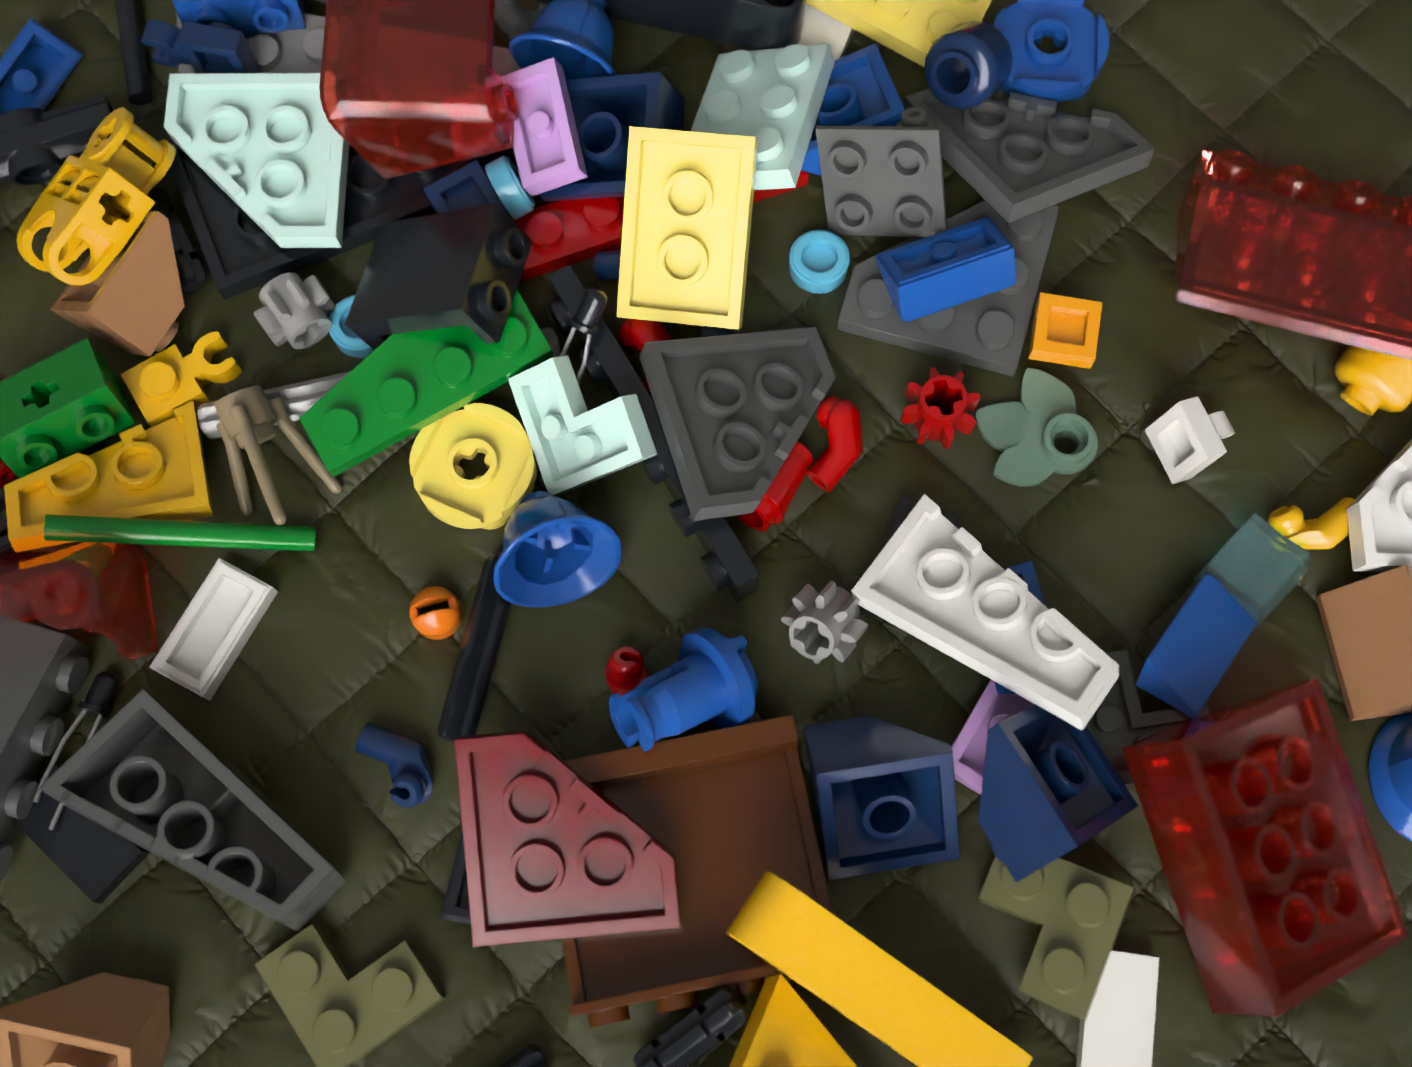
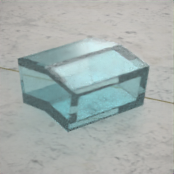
(1258, 567)

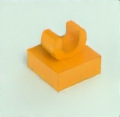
(1065, 330)

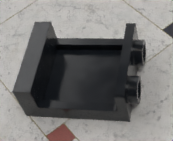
(441, 275)

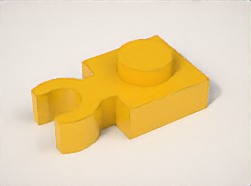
(176, 379)

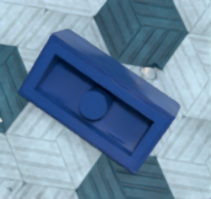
(34, 68)
(948, 269)
(1197, 648)

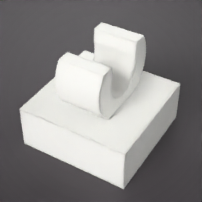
(1188, 438)

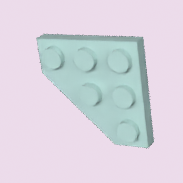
(266, 150)

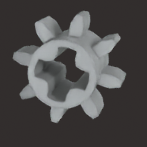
(295, 310)
(824, 622)

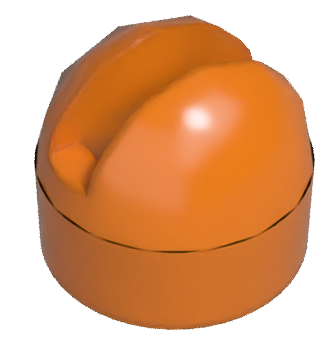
(437, 623)

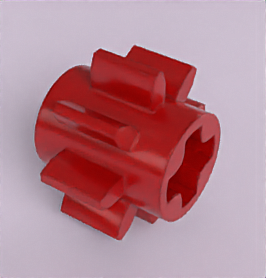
(951, 396)

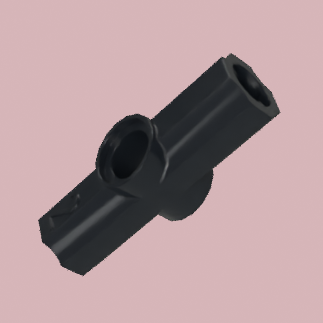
(40, 141)

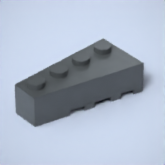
(36, 684)
(185, 806)

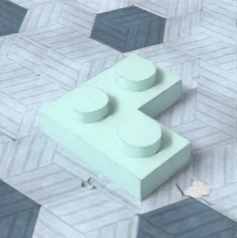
(568, 439)

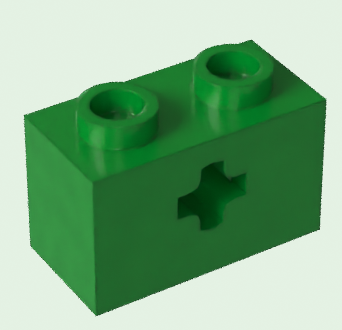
(60, 408)

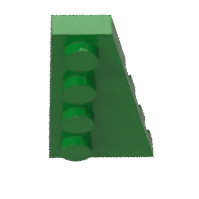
(416, 382)

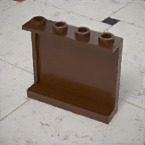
(728, 813)

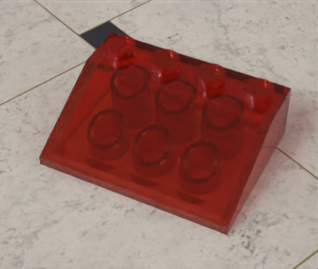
(1297, 252)
(1266, 849)

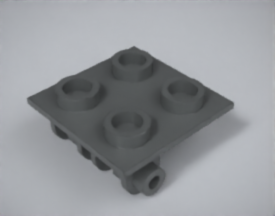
(884, 178)

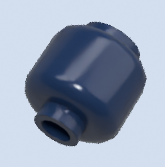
(968, 65)

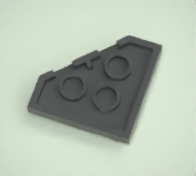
(1029, 154)
(975, 333)
(735, 410)

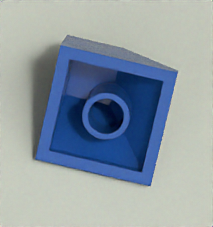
(856, 95)

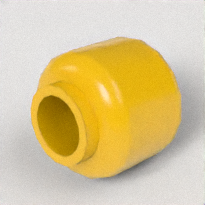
(1374, 380)

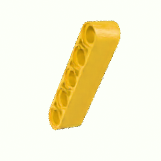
(866, 981)

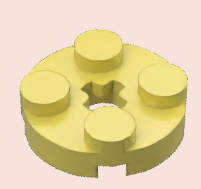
(462, 434)

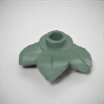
(1028, 430)

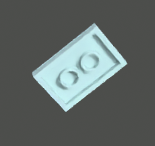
(772, 98)

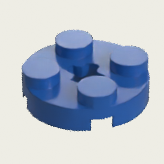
(1057, 75)

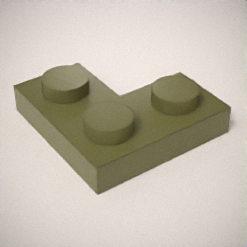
(1078, 923)
(344, 1015)

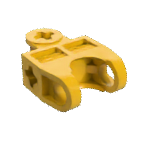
(105, 183)

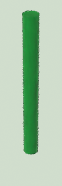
(178, 533)

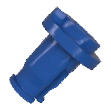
(706, 684)

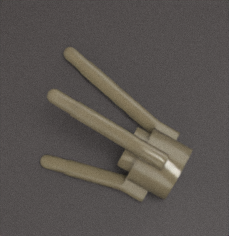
(247, 423)

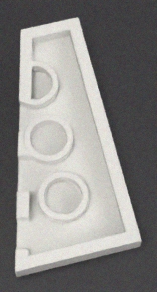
(970, 608)

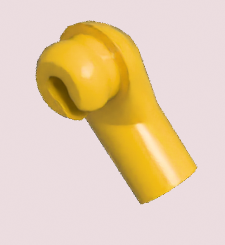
(1314, 533)

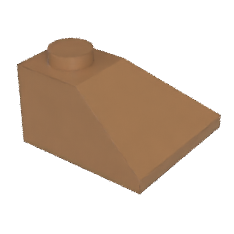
(135, 296)
(88, 1024)

